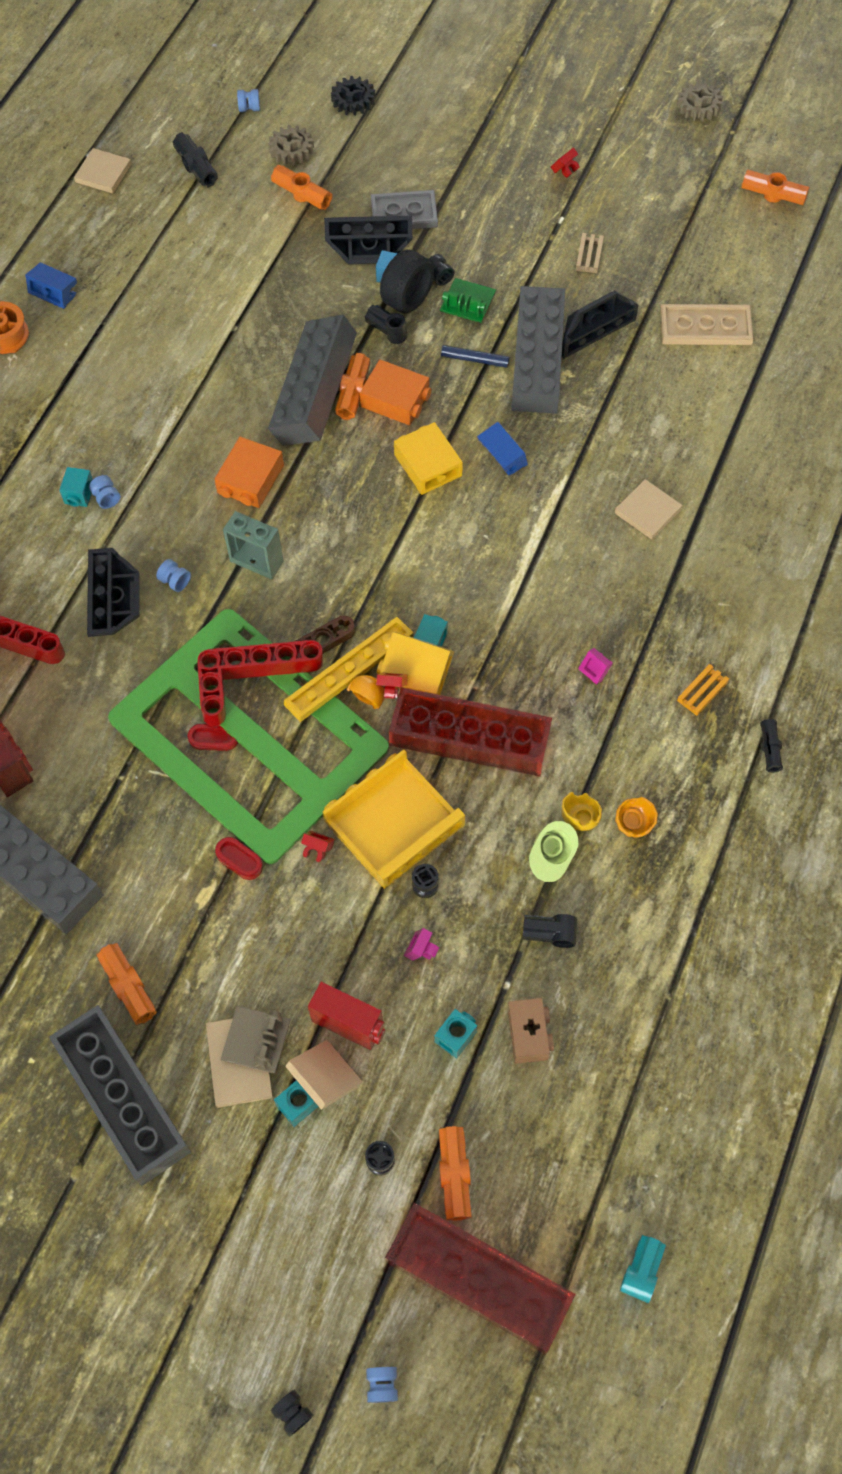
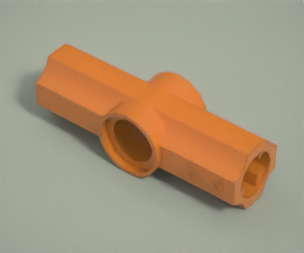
(301, 187)
(775, 187)
(351, 386)
(126, 983)
(454, 1173)

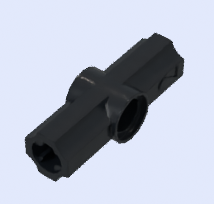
(195, 159)

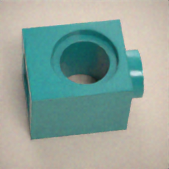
(75, 487)
(432, 630)
(453, 1044)
(293, 1113)

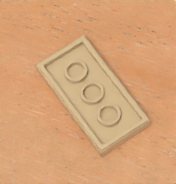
(706, 324)

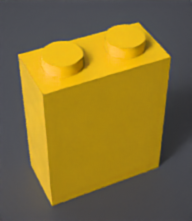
(428, 458)
(422, 661)

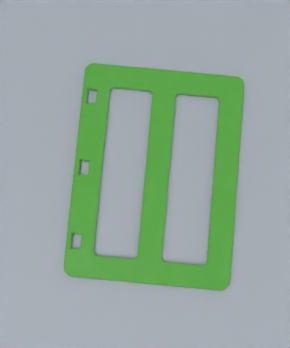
(315, 792)

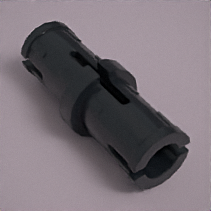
(771, 745)

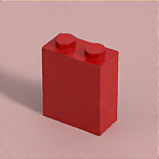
(346, 1016)

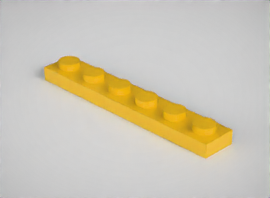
(343, 671)

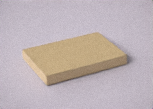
(233, 1082)

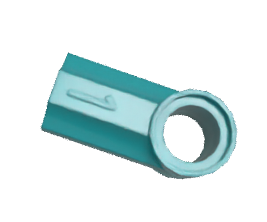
(641, 1274)

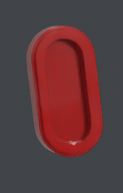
(210, 738)
(239, 858)

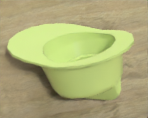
(553, 851)

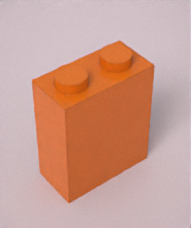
(395, 392)
(249, 472)

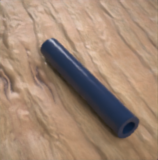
(475, 356)

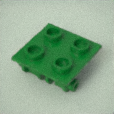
(467, 300)

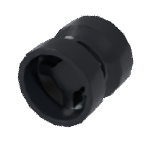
(442, 272)
(425, 887)
(379, 1152)
(292, 1413)

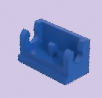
(50, 285)
(503, 448)

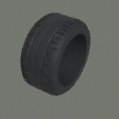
(406, 281)

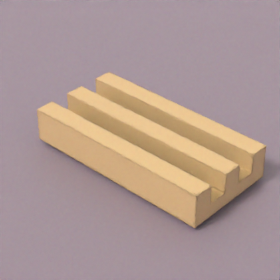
(591, 240)

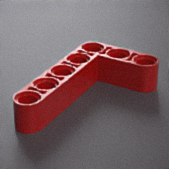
(35, 649)
(250, 668)

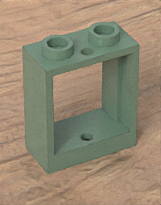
(261, 545)

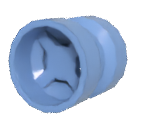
(253, 100)
(105, 493)
(173, 575)
(382, 1392)

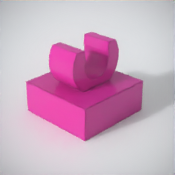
(595, 666)
(421, 946)

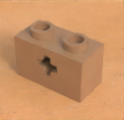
(526, 1046)

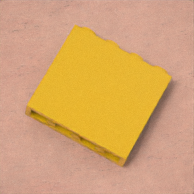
(392, 819)

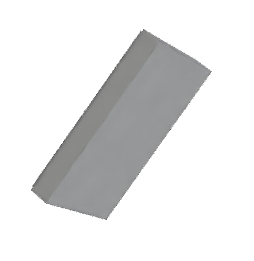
(415, 203)

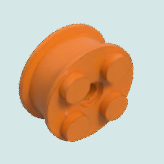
(13, 328)

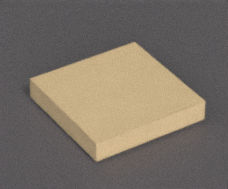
(102, 170)
(648, 509)
(323, 1074)

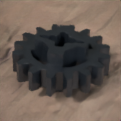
(353, 95)

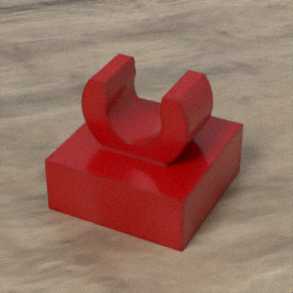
(565, 162)
(392, 683)
(317, 842)

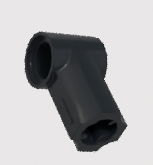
(391, 324)
(558, 930)

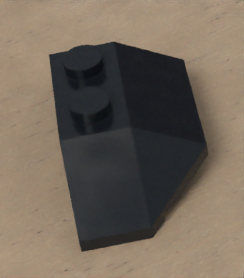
(363, 238)
(597, 321)
(112, 592)

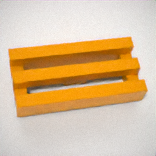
(715, 675)

